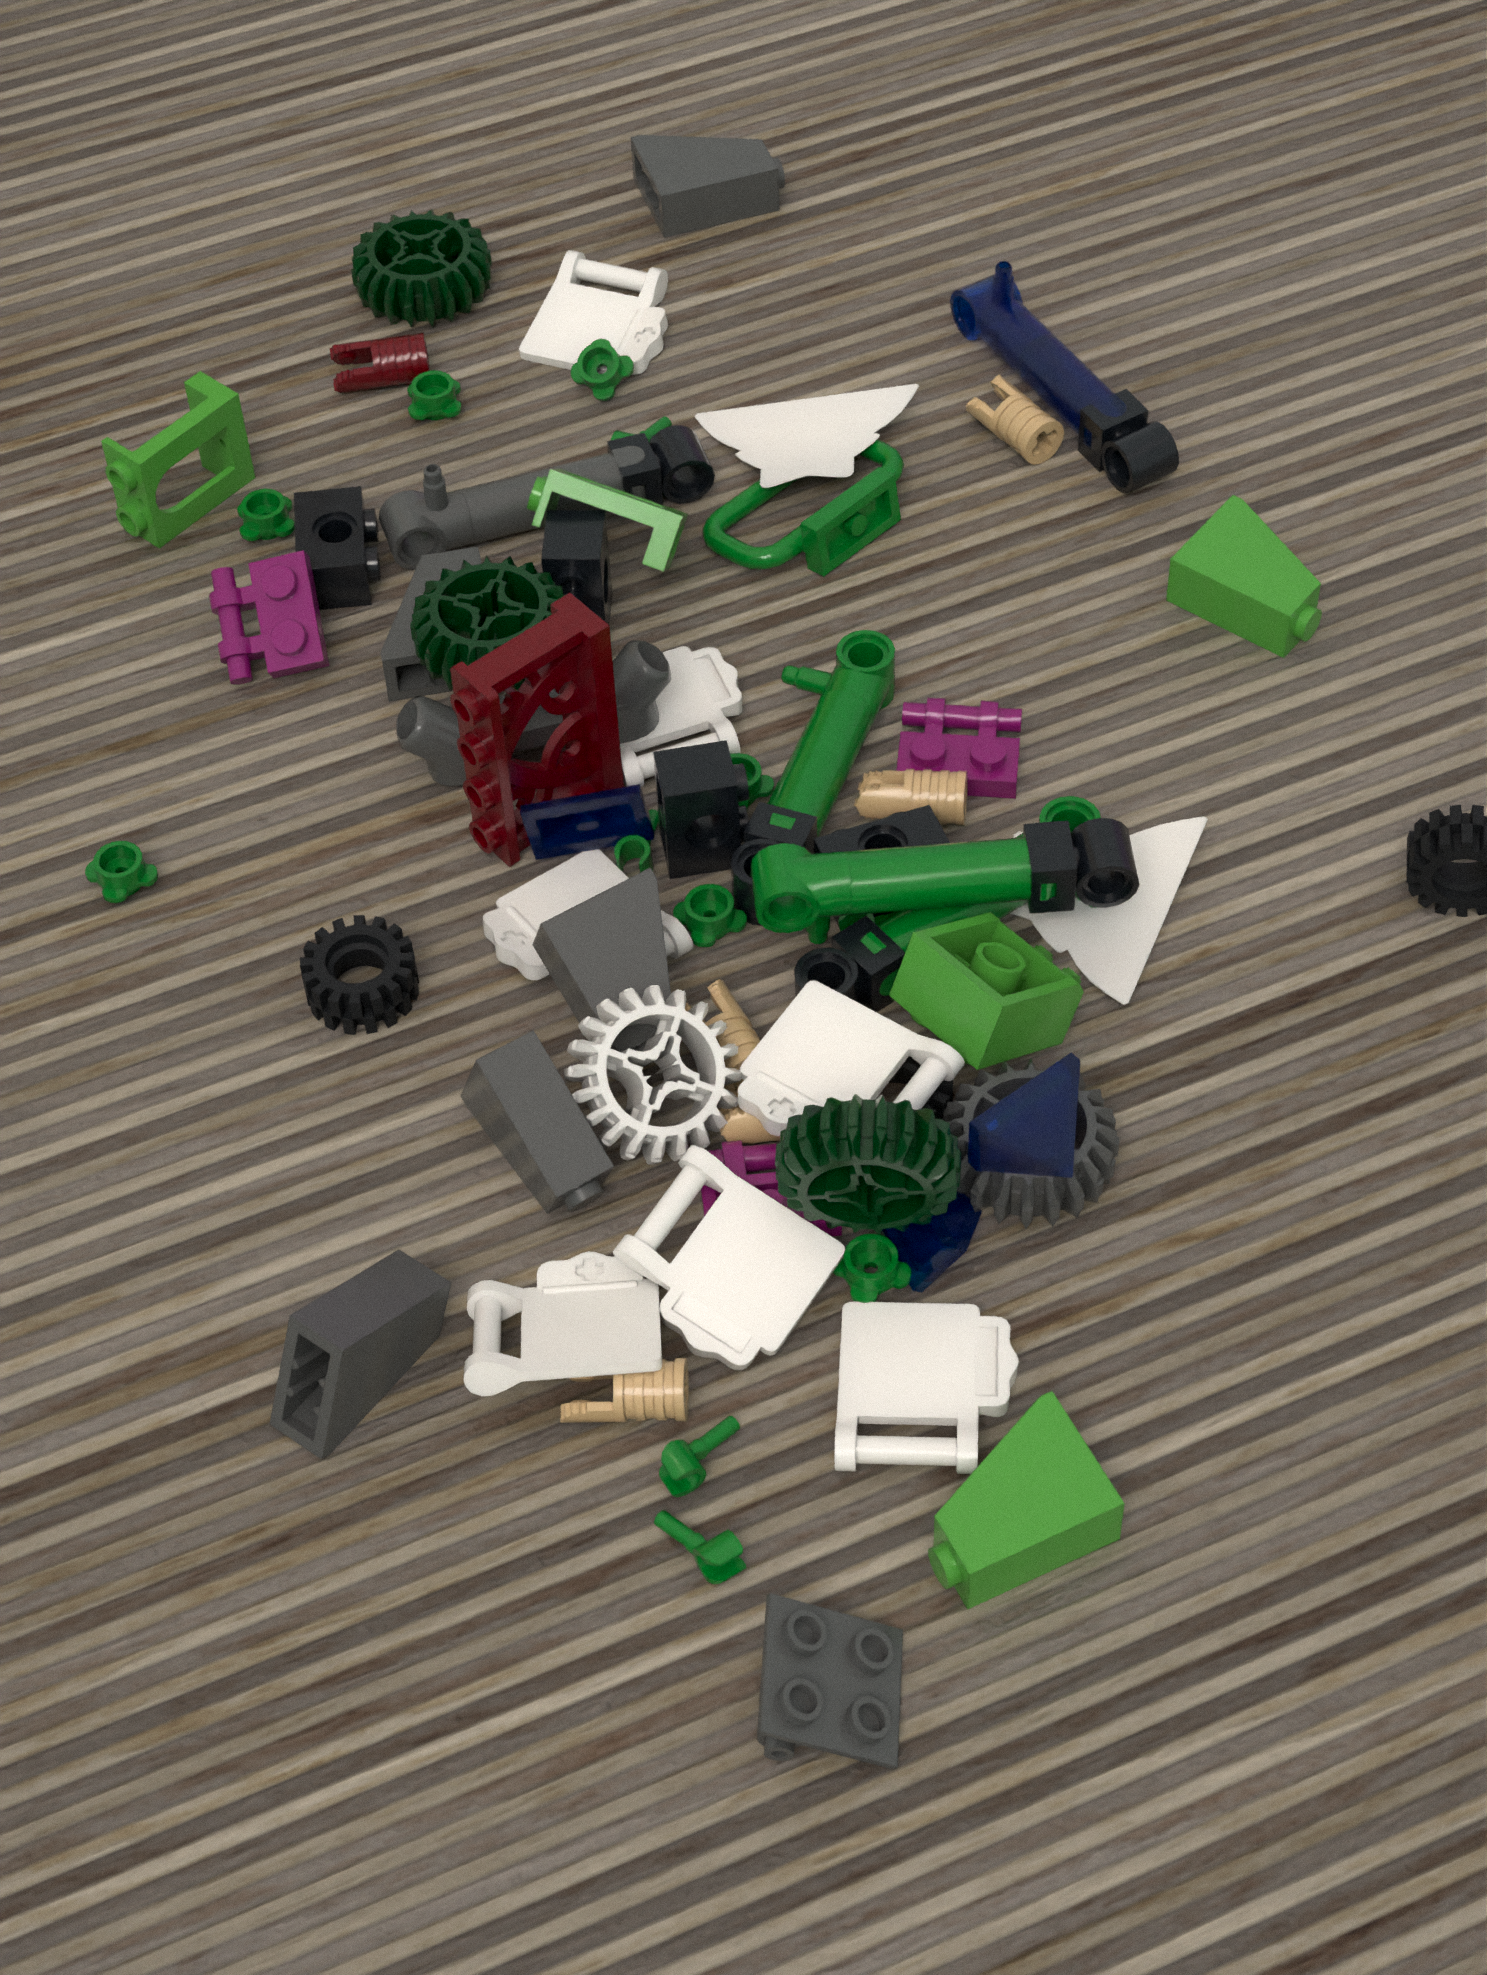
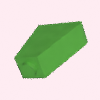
(1245, 580)
(1025, 1509)

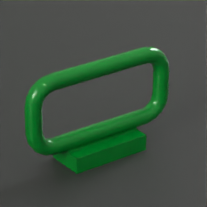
(825, 536)

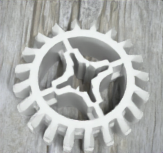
(679, 1081)

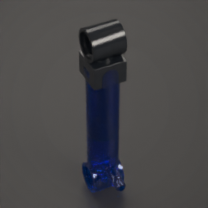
(1109, 424)

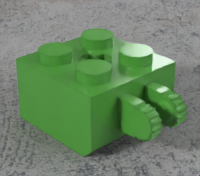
(986, 990)

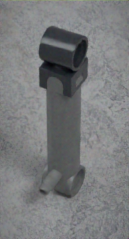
(445, 520)

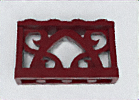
(559, 653)

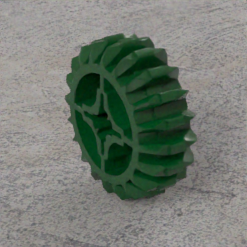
(421, 268)
(478, 612)
(868, 1164)

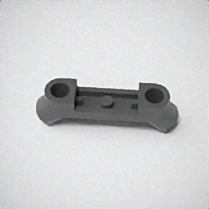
(433, 729)

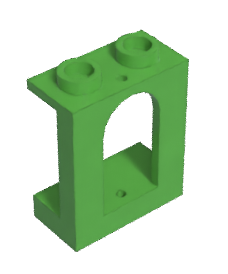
(213, 427)
(667, 522)

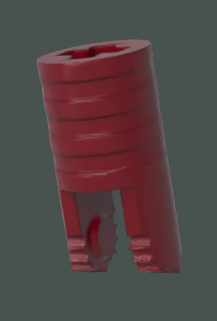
(393, 358)

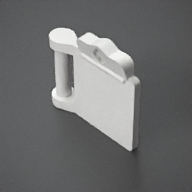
(581, 314)
(695, 700)
(521, 911)
(836, 1050)
(740, 1272)
(578, 1322)
(919, 1369)

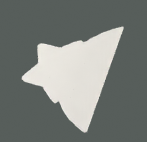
(807, 434)
(1117, 940)

